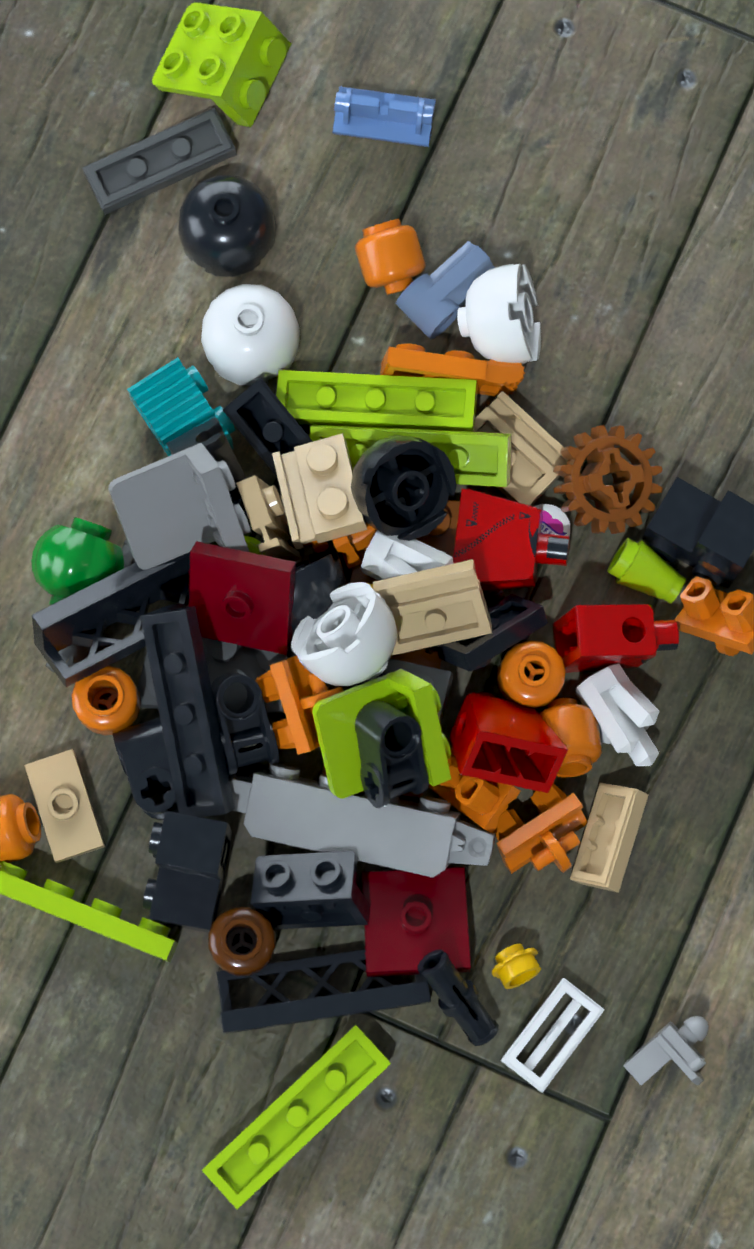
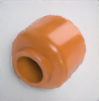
(390, 256)
(522, 690)
(90, 694)
(578, 731)
(18, 828)

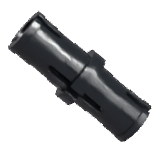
(458, 997)

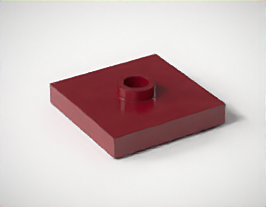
(242, 597)
(414, 917)

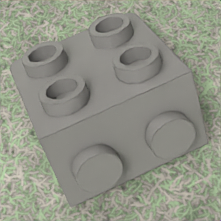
(176, 504)

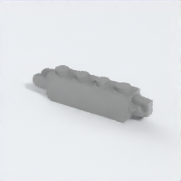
(399, 836)

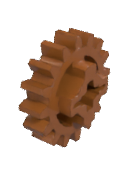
(611, 500)

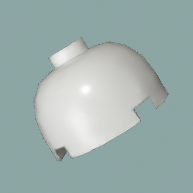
(501, 315)
(250, 334)
(349, 639)

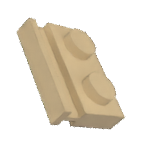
(532, 449)
(318, 491)
(267, 518)
(436, 606)

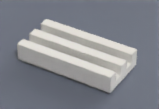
(525, 1070)

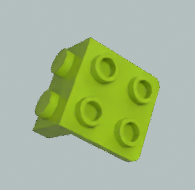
(223, 58)
(337, 737)

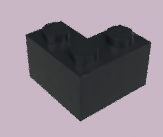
(703, 532)
(191, 871)

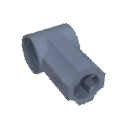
(435, 299)

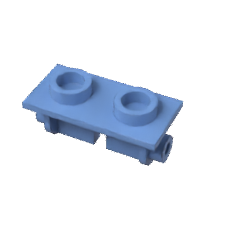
(383, 116)

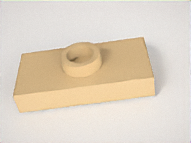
(64, 806)
(609, 837)

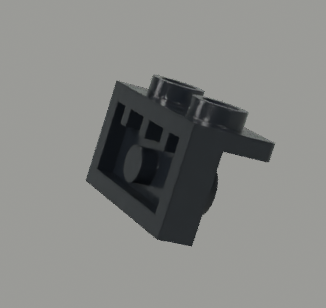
(309, 890)

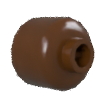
(241, 922)

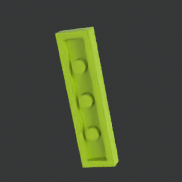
(378, 400)
(476, 456)
(99, 918)
(296, 1117)

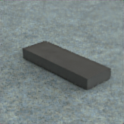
(159, 161)

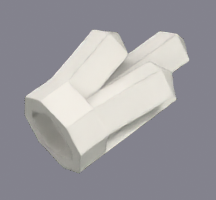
(393, 557)
(621, 713)

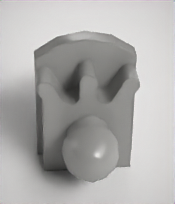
(668, 1045)

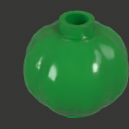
(74, 558)

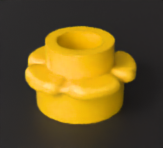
(516, 965)

